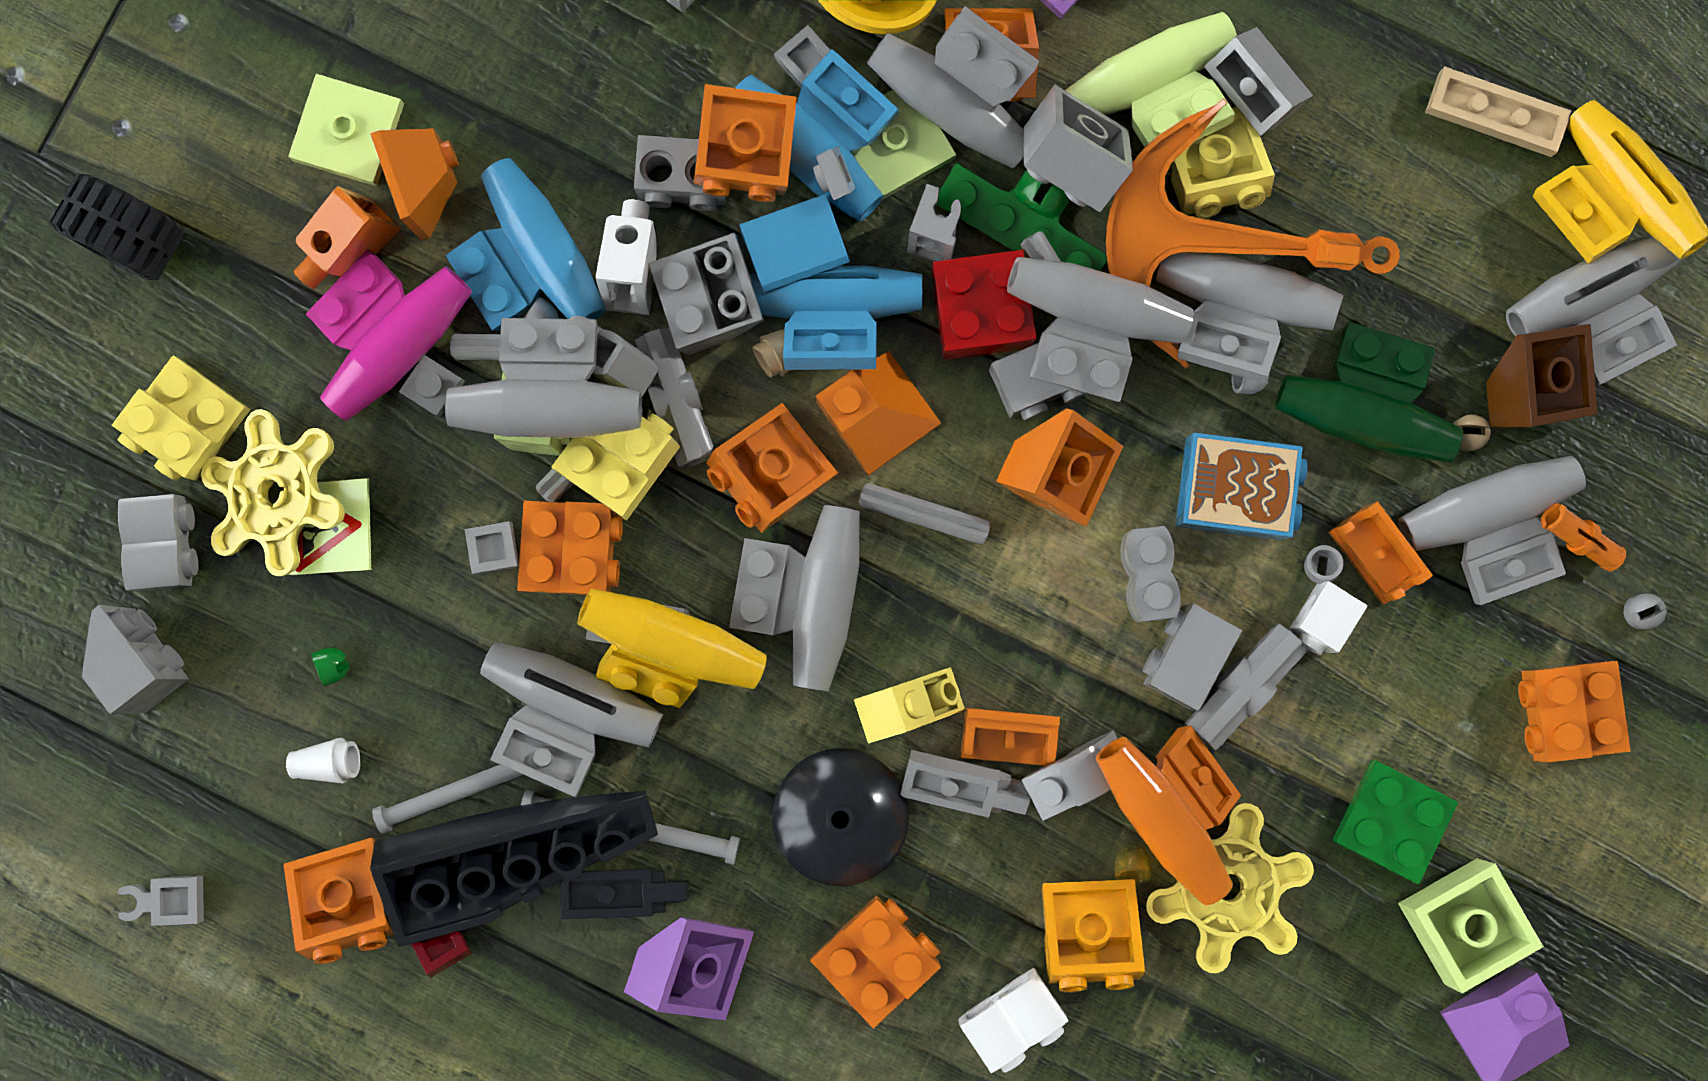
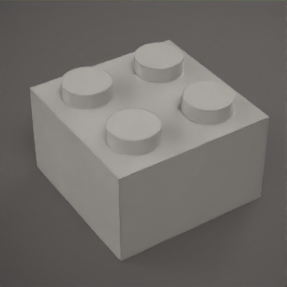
(1076, 149)

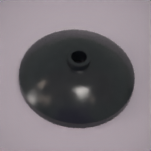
(848, 783)

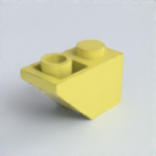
(909, 705)

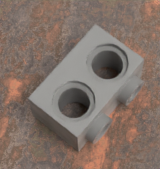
(680, 188)

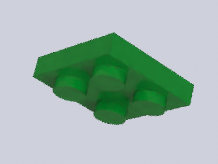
(1395, 821)

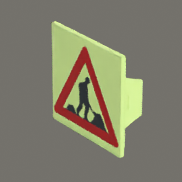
(345, 545)

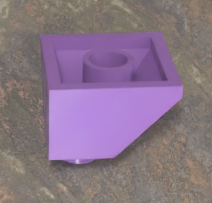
(690, 968)
(1508, 1025)

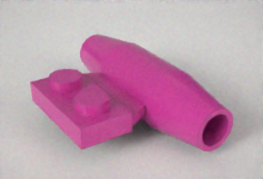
(381, 328)

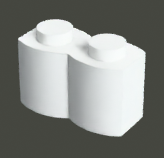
(1013, 1021)

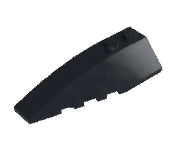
(489, 861)

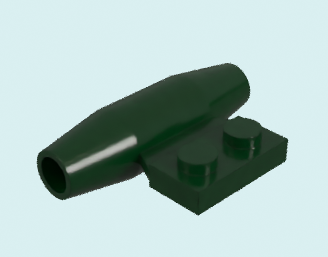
(1374, 397)

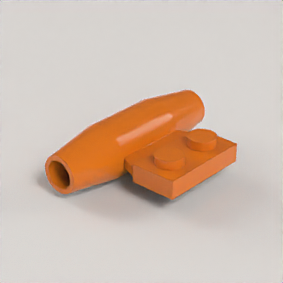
(1175, 806)

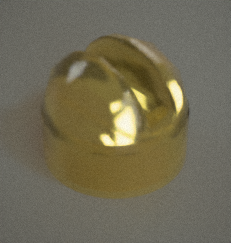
(1133, 865)

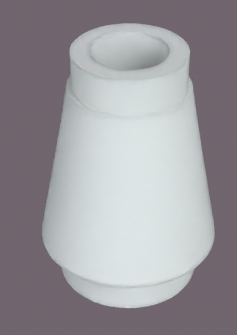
(326, 761)

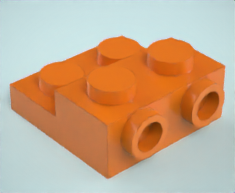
(744, 142)
(769, 468)
(568, 548)
(1574, 711)
(335, 903)
(877, 960)

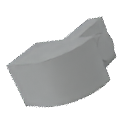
(1069, 780)

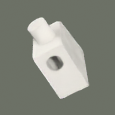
(624, 260)

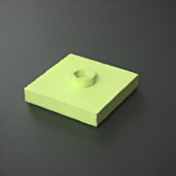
(338, 129)
(904, 150)

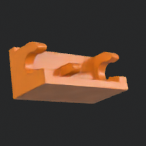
(1380, 553)
(1010, 736)

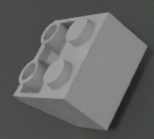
(706, 294)
(128, 662)

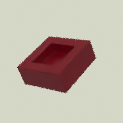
(441, 952)

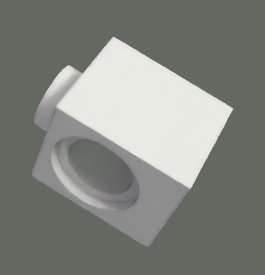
(1327, 618)

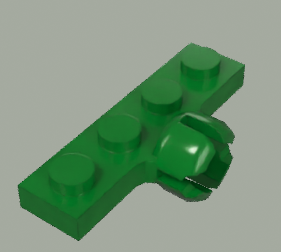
(1017, 214)

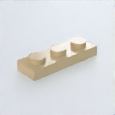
(1498, 111)

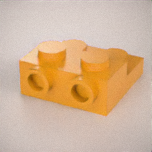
(1092, 934)

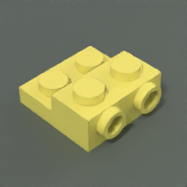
(1223, 170)
(180, 420)
(619, 465)

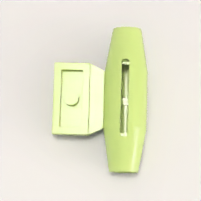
(1162, 78)

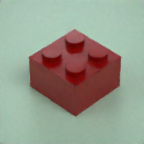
(976, 310)

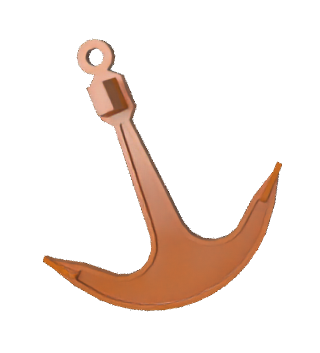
(1148, 229)

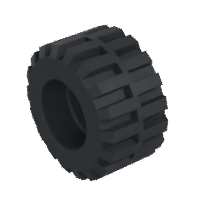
(117, 226)

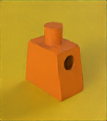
(340, 234)

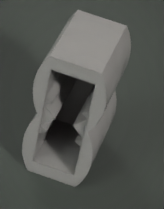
(621, 363)
(156, 542)
(1148, 561)

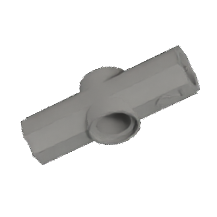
(676, 398)
(1246, 686)

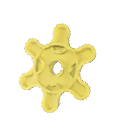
(247, 488)
(1255, 907)

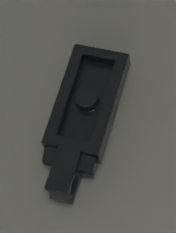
(619, 893)

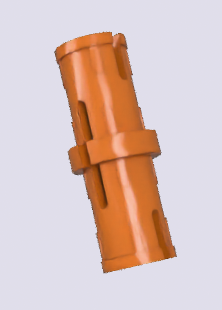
(1583, 537)

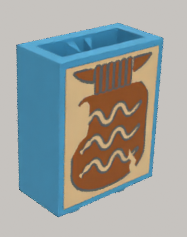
(1240, 486)

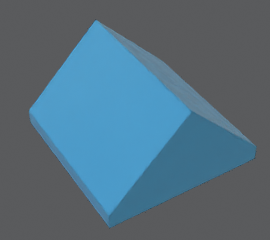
(794, 243)

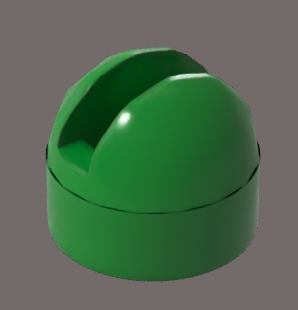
(330, 665)

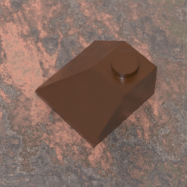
(1544, 379)

